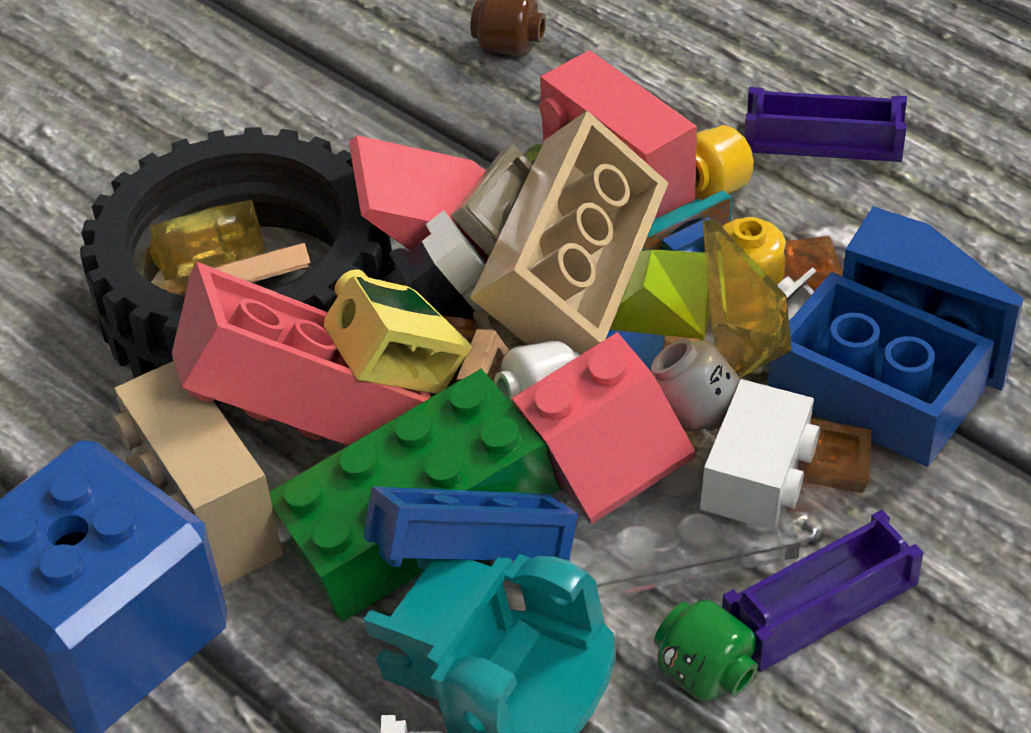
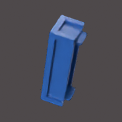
(467, 524)

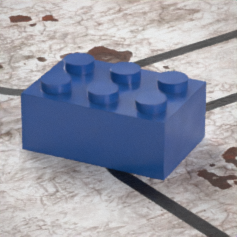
(883, 367)

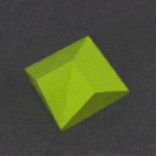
(666, 296)

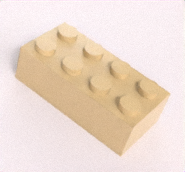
(571, 238)

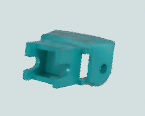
(496, 664)

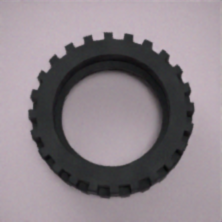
(291, 188)

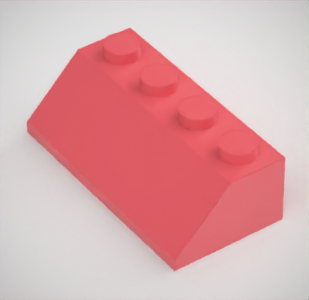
(275, 361)

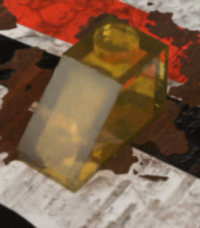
(206, 237)

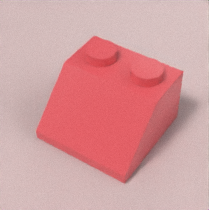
(605, 427)

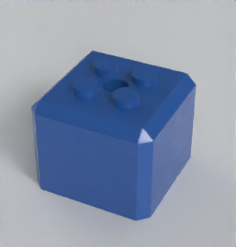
(100, 587)

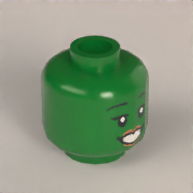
(706, 650)

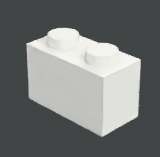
(758, 455)

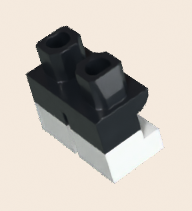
(441, 269)

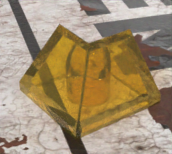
(745, 305)

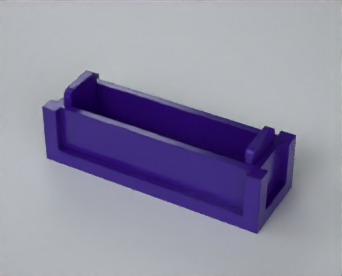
(826, 125)
(826, 590)

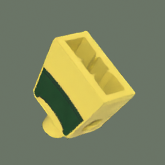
(393, 335)

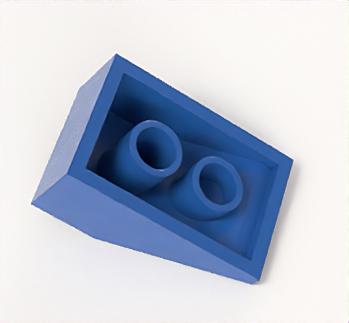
(934, 275)

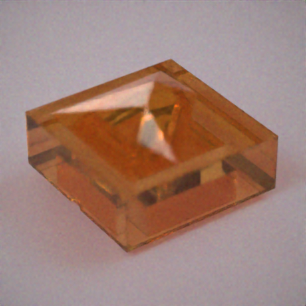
(809, 253)
(840, 457)

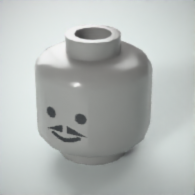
(696, 383)

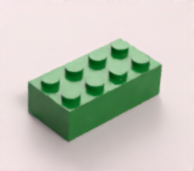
(450, 442)

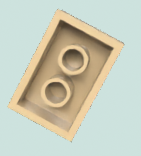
(202, 465)

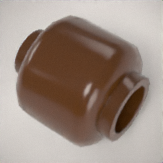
(507, 26)

